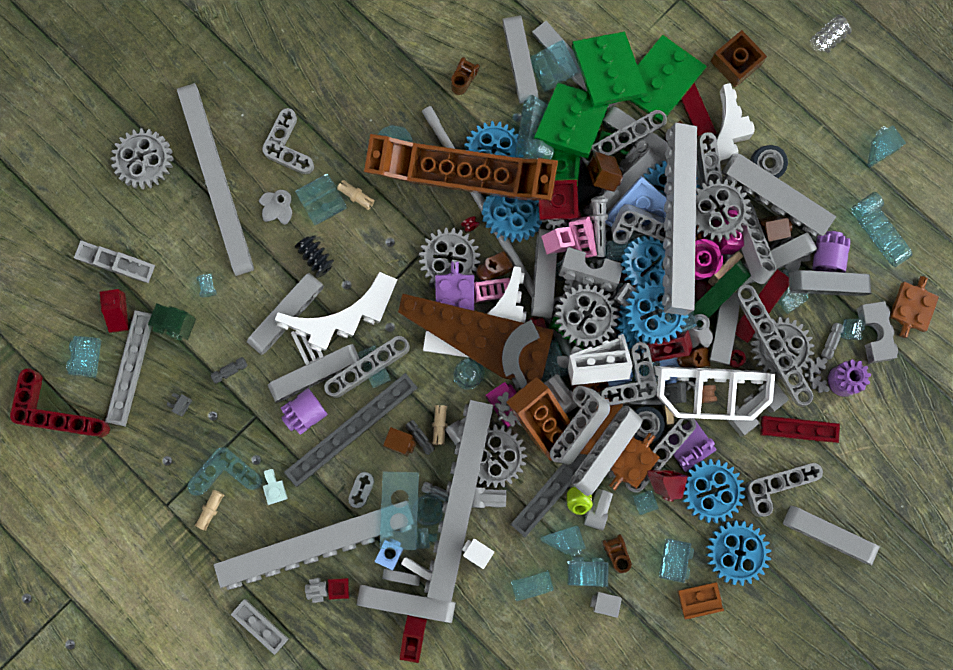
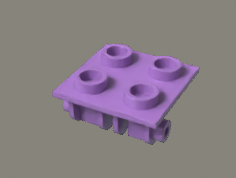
(694, 448)

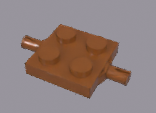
(913, 307)
(634, 462)

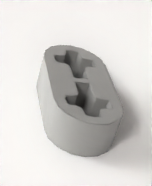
(357, 487)
(401, 577)

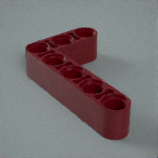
(50, 418)

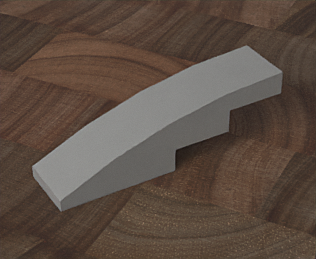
(114, 262)
(724, 331)

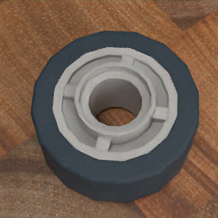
(776, 154)
(656, 423)

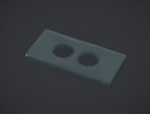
(408, 537)

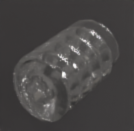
(831, 34)

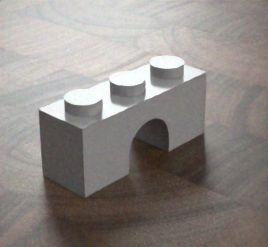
(576, 269)
(878, 316)
(742, 427)

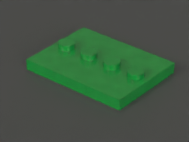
(609, 69)
(667, 76)
(571, 121)

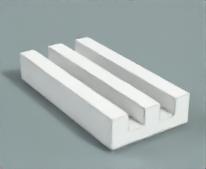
(308, 348)
(415, 567)

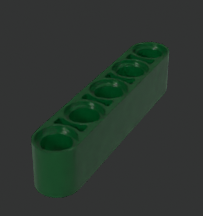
(722, 291)

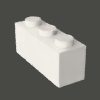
(477, 553)

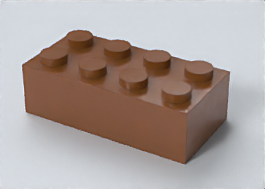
(539, 414)

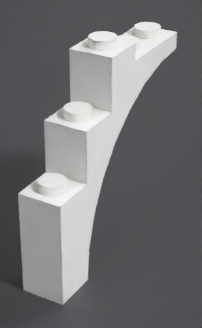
(732, 129)
(504, 308)
(321, 329)

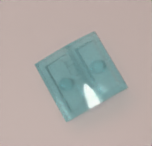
(553, 65)
(321, 199)

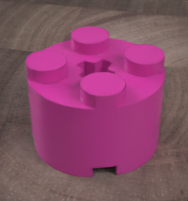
(710, 257)

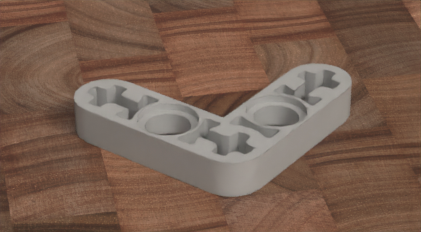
(279, 144)
(641, 381)

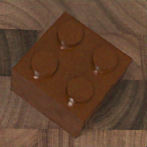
(738, 58)

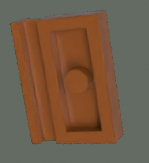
(700, 600)

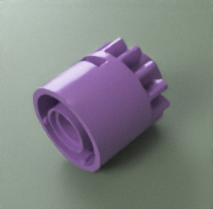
(831, 252)
(848, 378)
(303, 412)

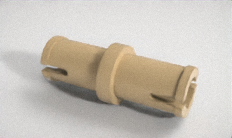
(355, 194)
(439, 425)
(209, 510)

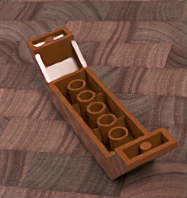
(461, 169)

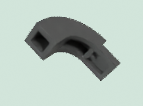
(516, 341)
(673, 392)

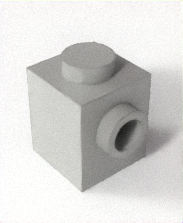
(606, 604)

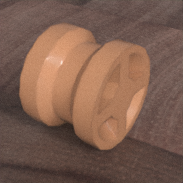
(708, 394)

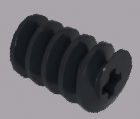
(314, 256)

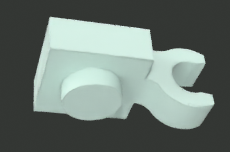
(274, 490)

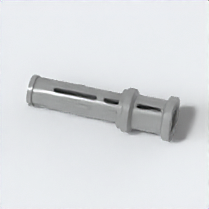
(599, 216)

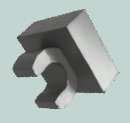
(181, 405)

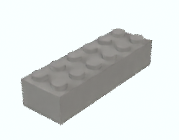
(778, 194)

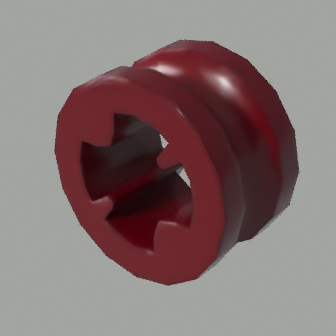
(470, 224)
(739, 353)

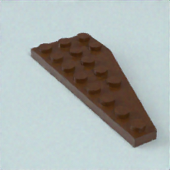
(478, 334)

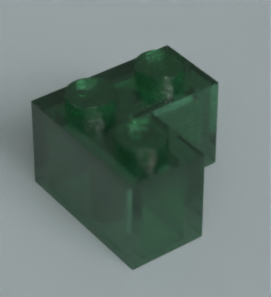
(173, 321)

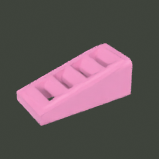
(588, 229)
(482, 285)

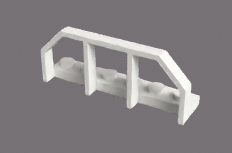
(719, 375)

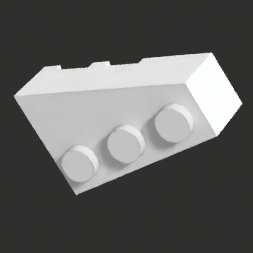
(601, 364)

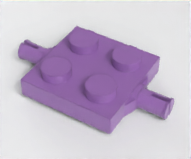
(455, 288)

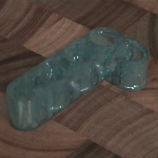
(531, 117)
(880, 229)

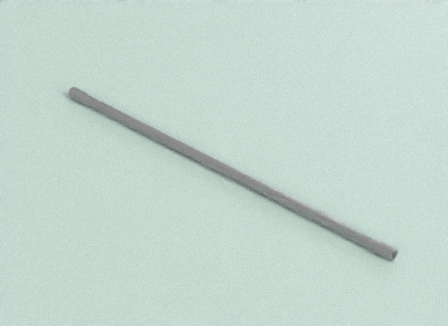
(434, 122)

